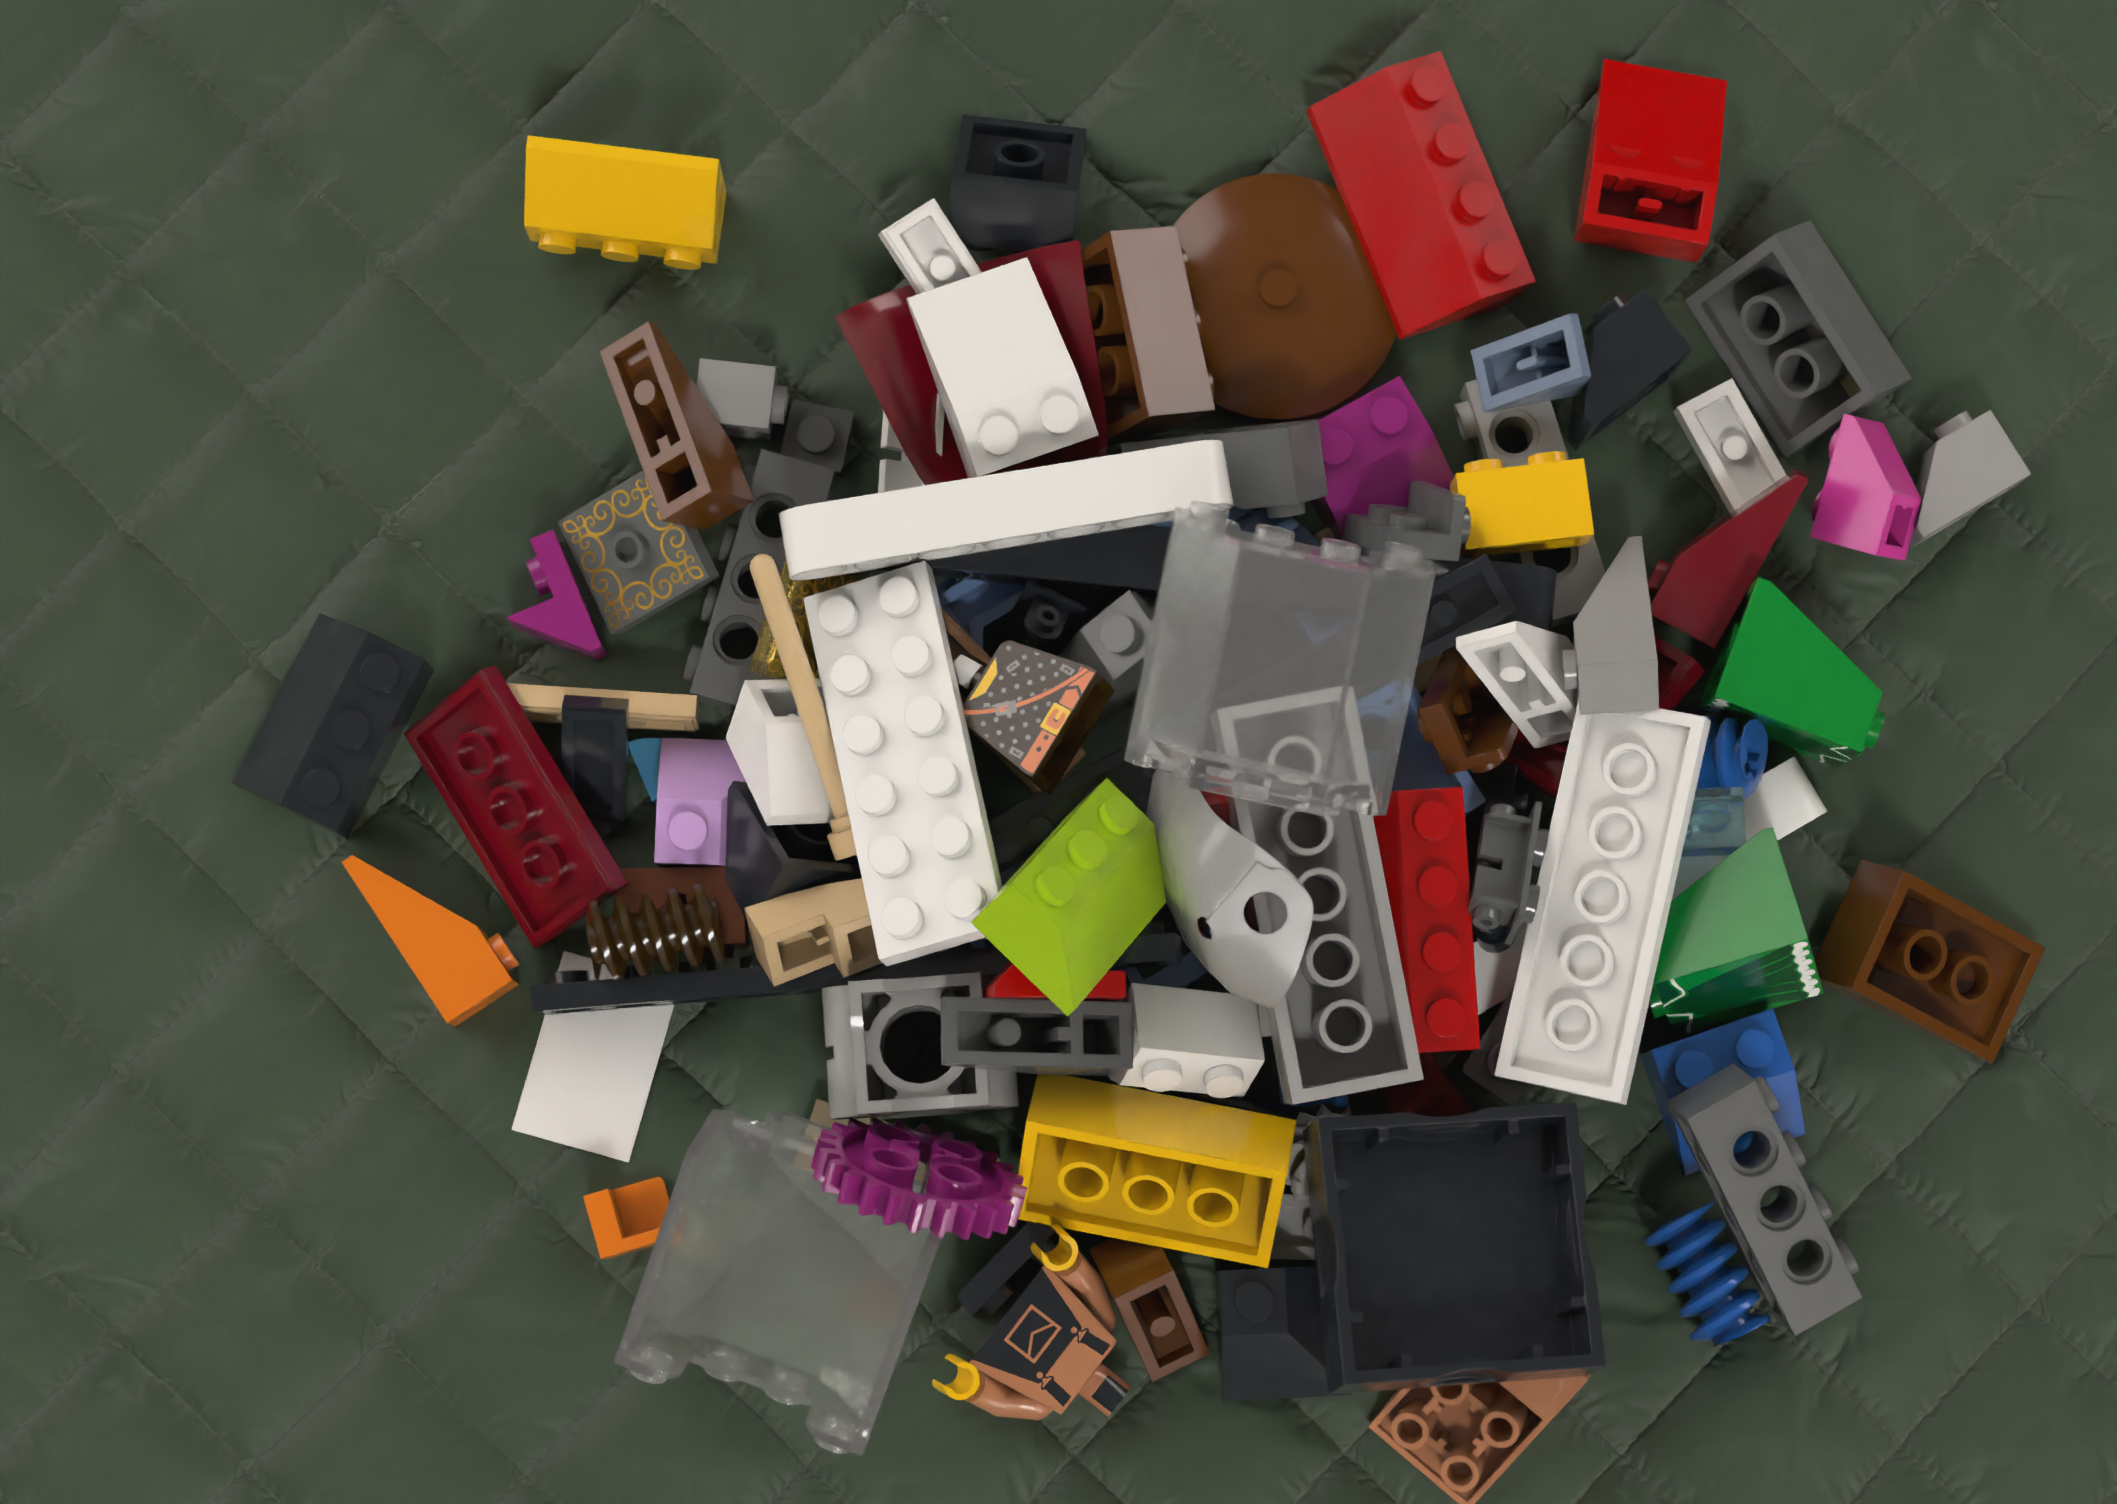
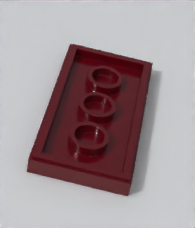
(515, 807)

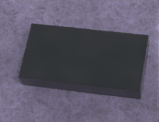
(596, 754)

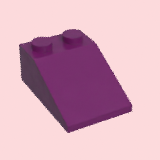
(1375, 453)

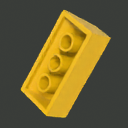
(1154, 1168)

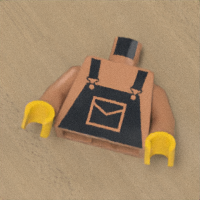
(1046, 1344)

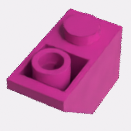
(1866, 493)

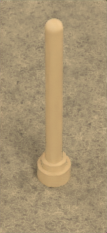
(806, 697)

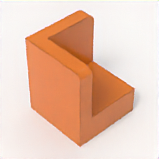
(627, 1216)

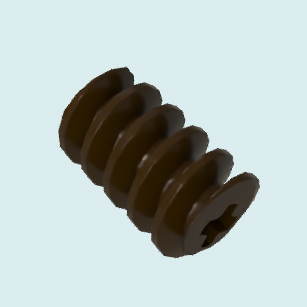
(655, 932)

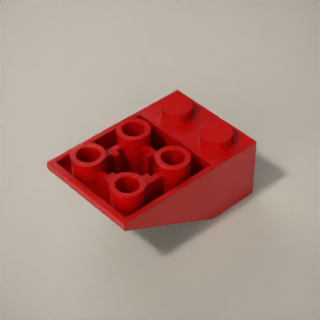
(1652, 161)

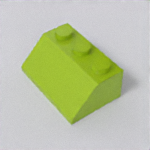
(1079, 897)

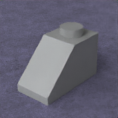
(1964, 472)

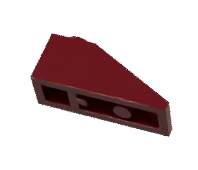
(1716, 568)

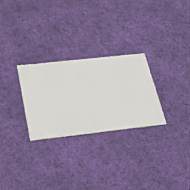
(592, 1074)

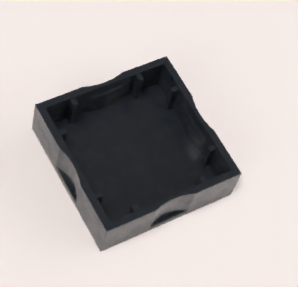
(1452, 1248)

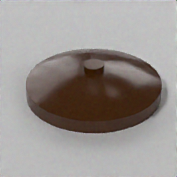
(1282, 298)

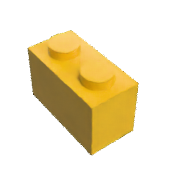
(1525, 505)

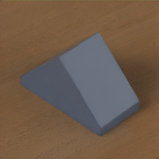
(1533, 365)

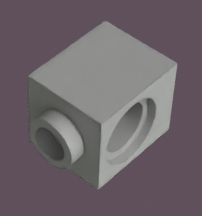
(743, 397)

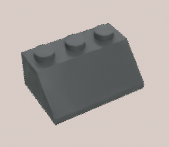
(1797, 337)

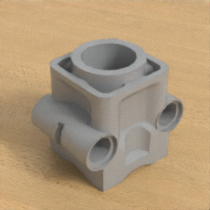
(857, 1027)

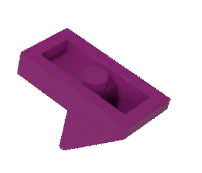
(565, 617)

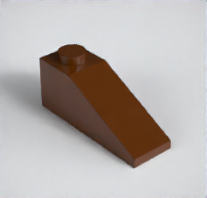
(674, 432)

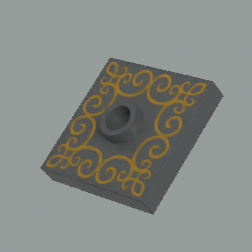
(633, 557)

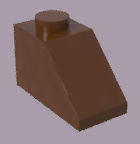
(1150, 1305)

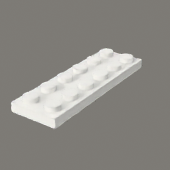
(904, 761)
(1603, 901)

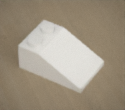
(1001, 368)

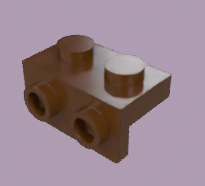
(1463, 718)

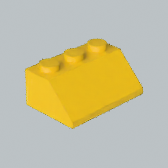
(623, 202)

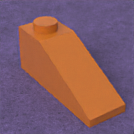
(446, 952)

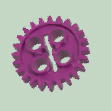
(877, 1170)

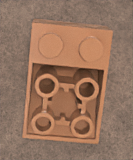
(1470, 1431)

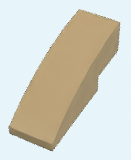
(813, 931)

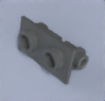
(1506, 893)

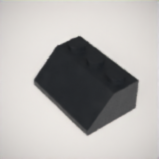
(334, 725)

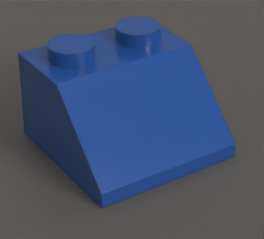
(1749, 1043)

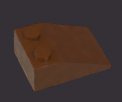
(1927, 959)

